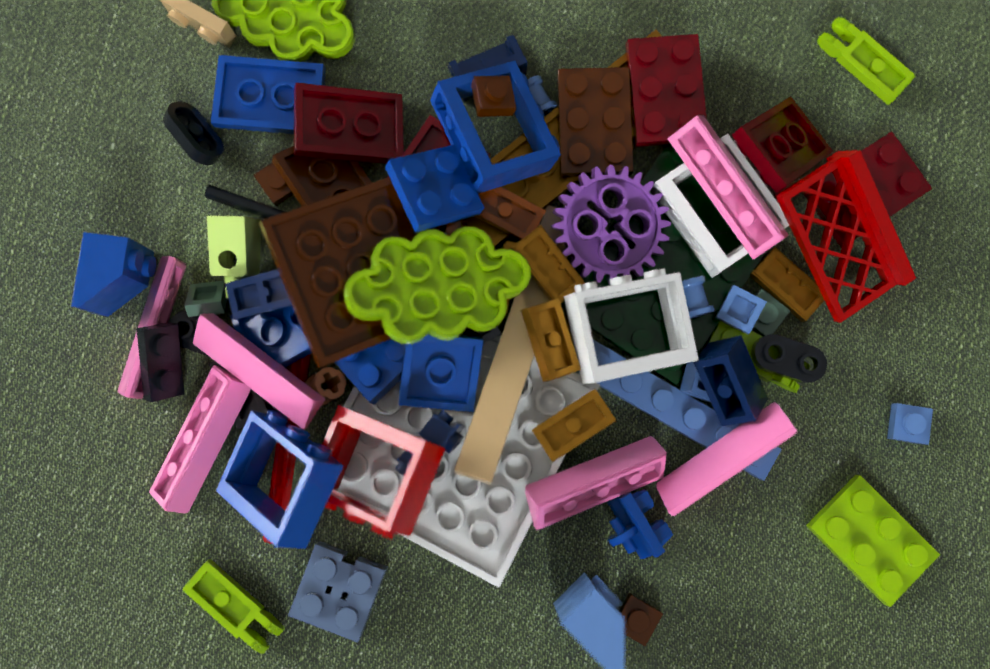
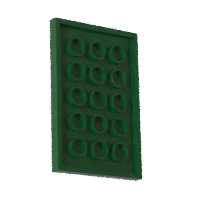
(637, 320)

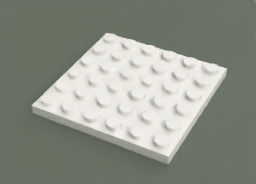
(462, 517)

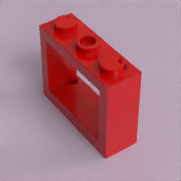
(426, 457)

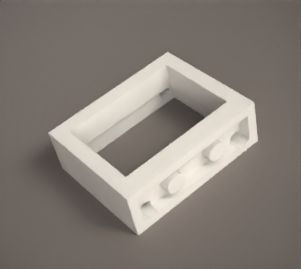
(692, 227)
(675, 318)

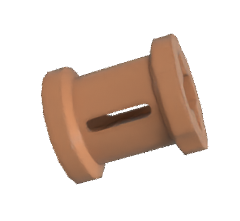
(334, 381)

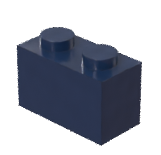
(731, 381)

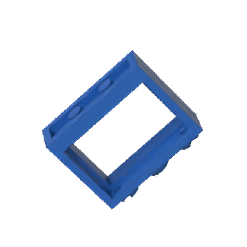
(462, 133)
(240, 480)

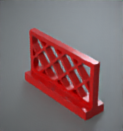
(867, 216)

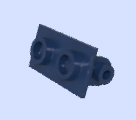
(438, 432)

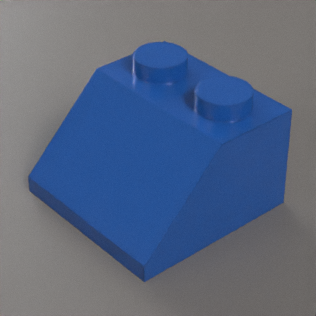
(110, 273)

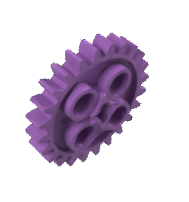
(632, 200)

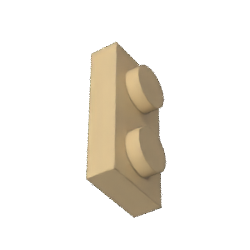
(209, 26)

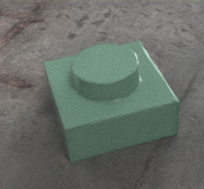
(205, 298)
(771, 315)

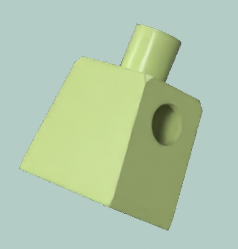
(233, 237)

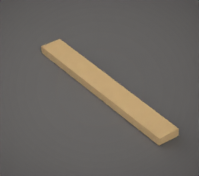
(504, 382)

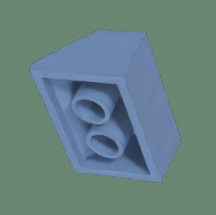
(592, 618)

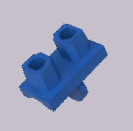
(633, 528)

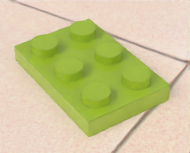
(872, 540)

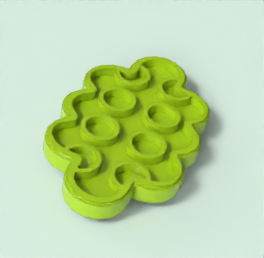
(291, 26)
(437, 284)

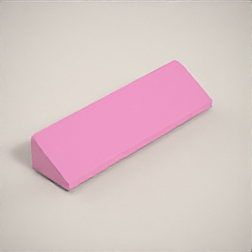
(727, 186)
(156, 311)
(257, 370)
(199, 441)
(724, 458)
(595, 482)

